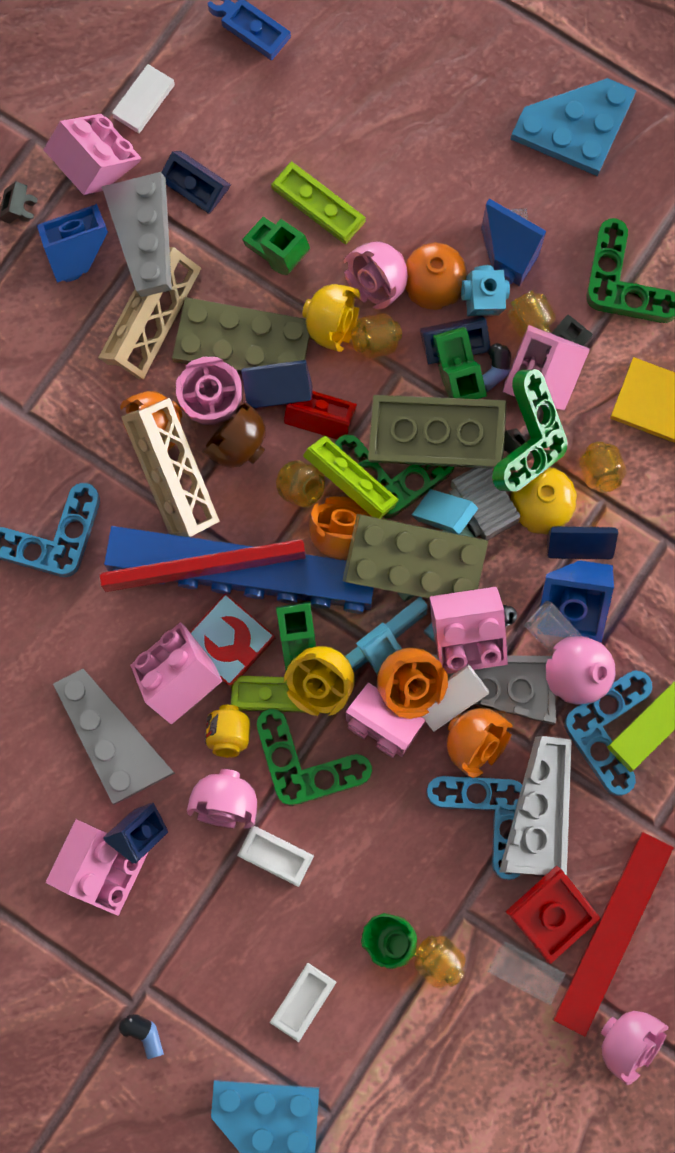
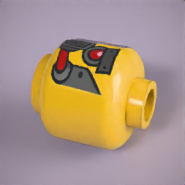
(227, 731)

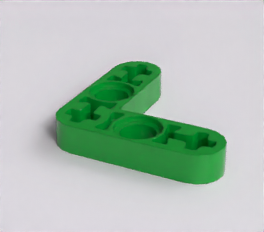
(617, 290)
(531, 393)
(397, 484)
(305, 777)

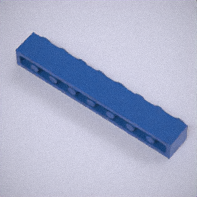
(306, 579)

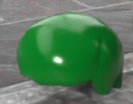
(389, 940)

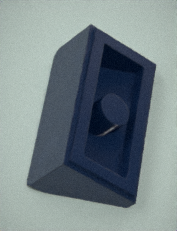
(194, 181)
(477, 333)
(277, 384)
(581, 542)
(137, 833)

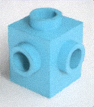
(485, 291)

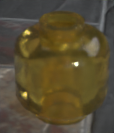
(531, 310)
(376, 335)
(602, 467)
(300, 483)
(439, 961)

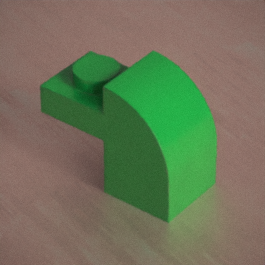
(278, 244)
(457, 365)
(295, 630)

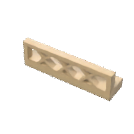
(137, 313)
(151, 449)

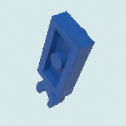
(252, 26)

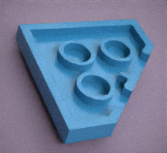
(576, 124)
(266, 1116)

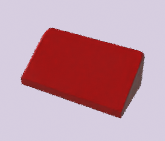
(321, 415)

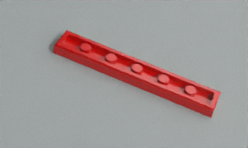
(202, 565)
(613, 934)

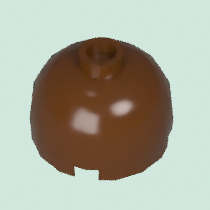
(238, 439)

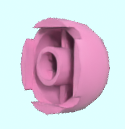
(377, 273)
(209, 390)
(580, 670)
(224, 800)
(631, 1043)

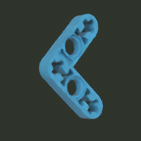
(53, 549)
(596, 732)
(501, 810)

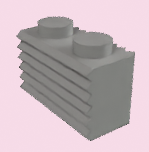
(495, 508)

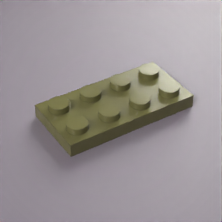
(238, 335)
(437, 431)
(412, 558)

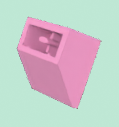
(91, 152)
(555, 358)
(469, 629)
(175, 673)
(372, 717)
(93, 869)

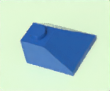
(510, 241)
(73, 242)
(582, 595)

